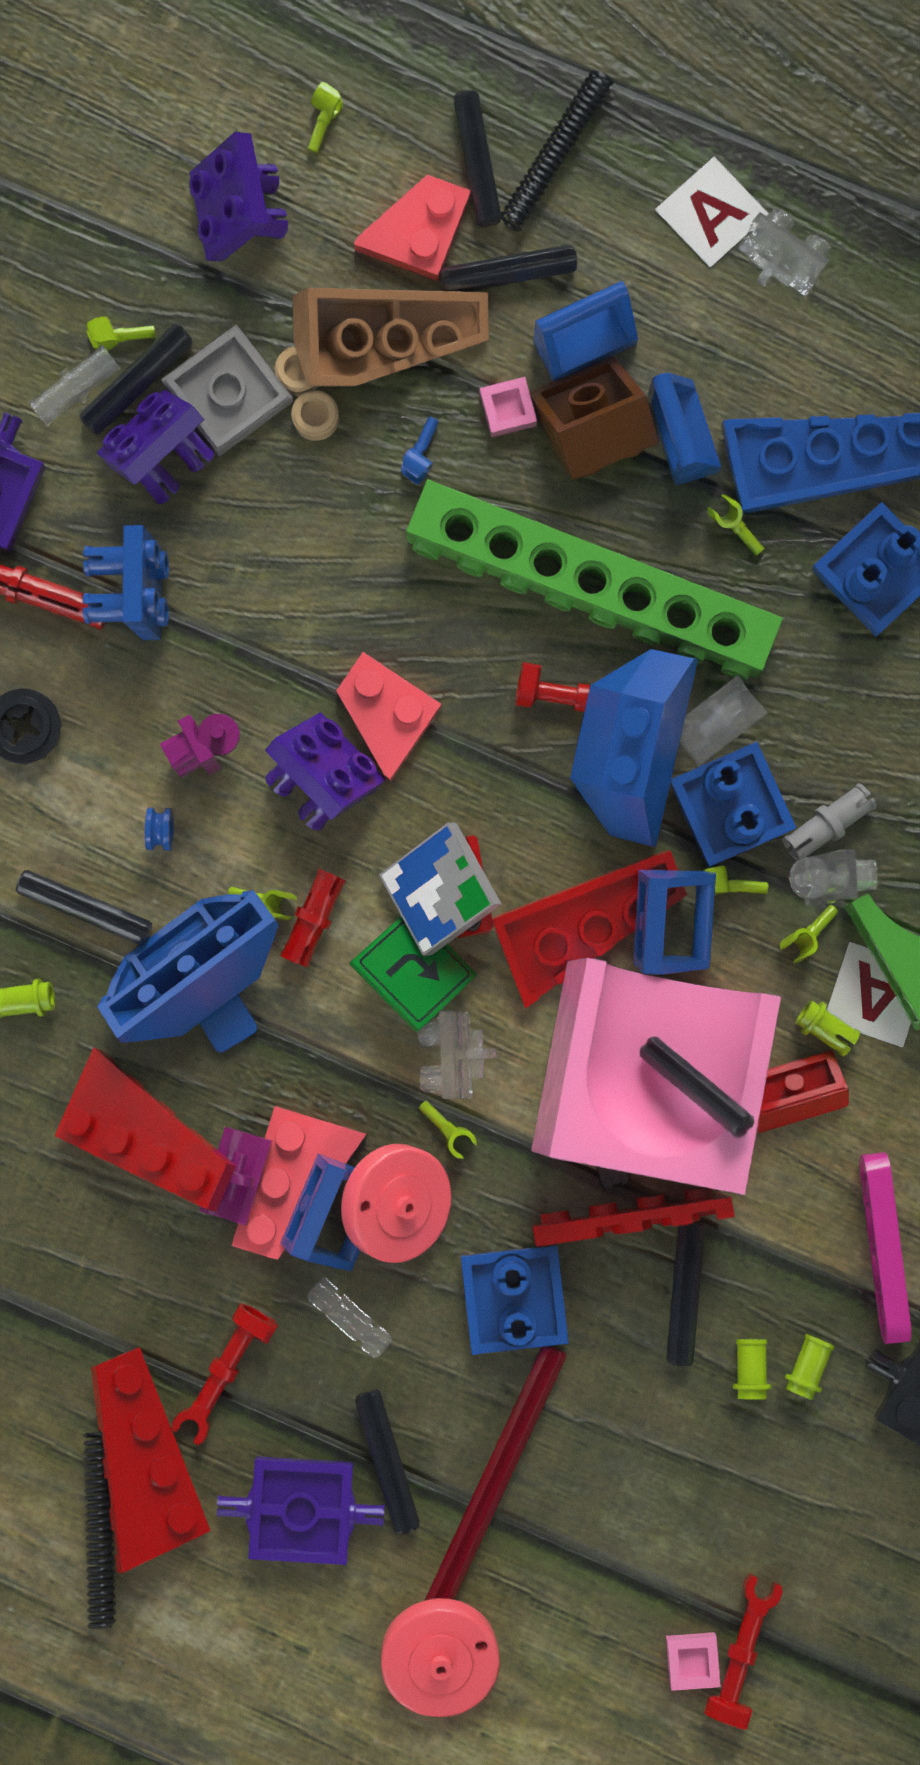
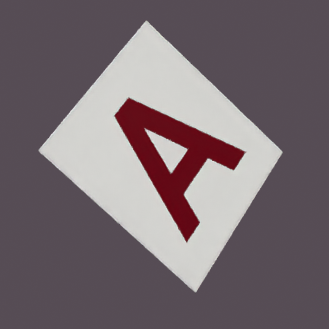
(711, 211)
(866, 999)

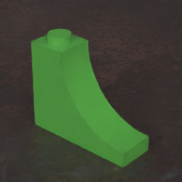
(894, 952)

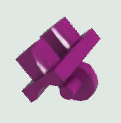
(200, 744)
(249, 1156)

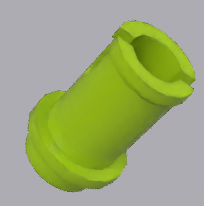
(25, 999)
(826, 1026)
(809, 1367)
(751, 1369)

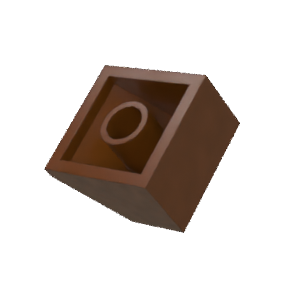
(595, 417)

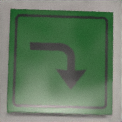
(409, 981)

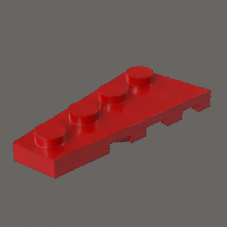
(573, 925)
(134, 1131)
(653, 1209)
(146, 1474)

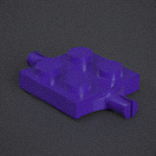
(18, 482)
(300, 1510)

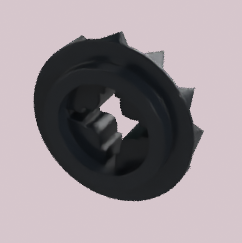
(46, 720)

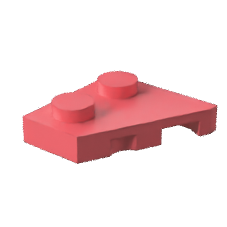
(418, 228)
(386, 711)

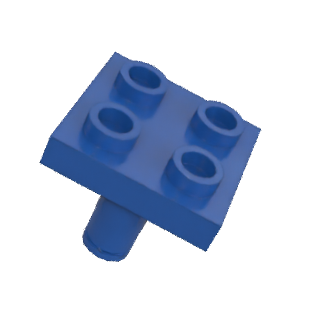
(874, 569)
(143, 570)
(732, 804)
(514, 1299)

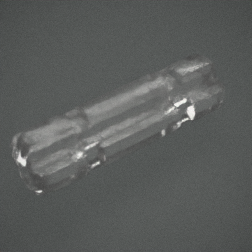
(349, 1318)

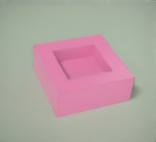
(508, 407)
(693, 1661)

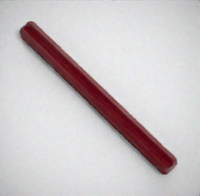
(497, 1474)

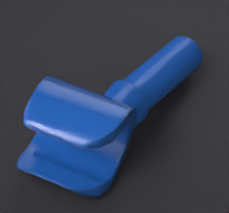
(414, 464)

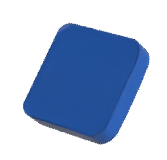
(229, 1025)

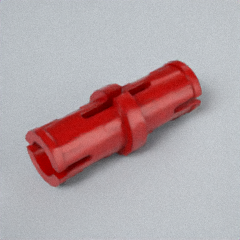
(313, 918)

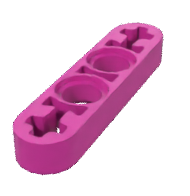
(885, 1248)

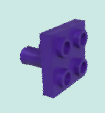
(231, 200)
(158, 428)
(324, 767)

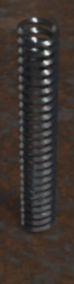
(545, 170)
(107, 1529)

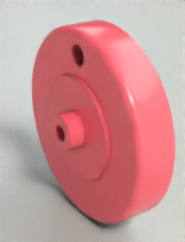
(396, 1203)
(440, 1658)

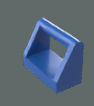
(586, 331)
(682, 428)
(651, 917)
(312, 1212)

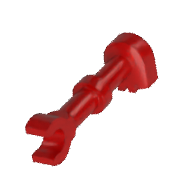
(532, 689)
(250, 1324)
(742, 1654)

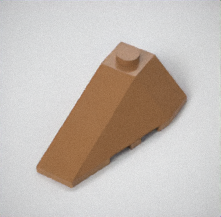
(371, 333)

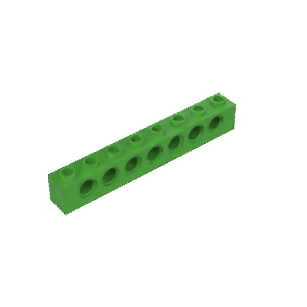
(444, 506)

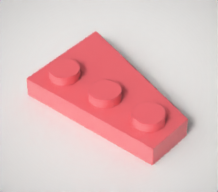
(290, 1159)

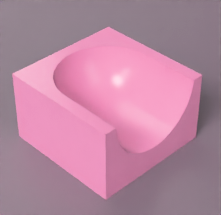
(618, 1111)

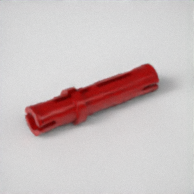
(61, 600)

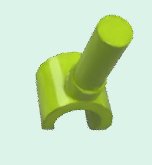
(330, 104)
(102, 333)
(734, 522)
(724, 886)
(271, 899)
(807, 938)
(446, 1127)

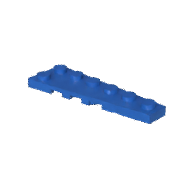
(818, 457)

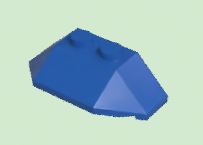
(633, 743)
(189, 968)

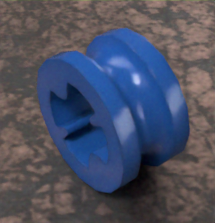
(159, 829)

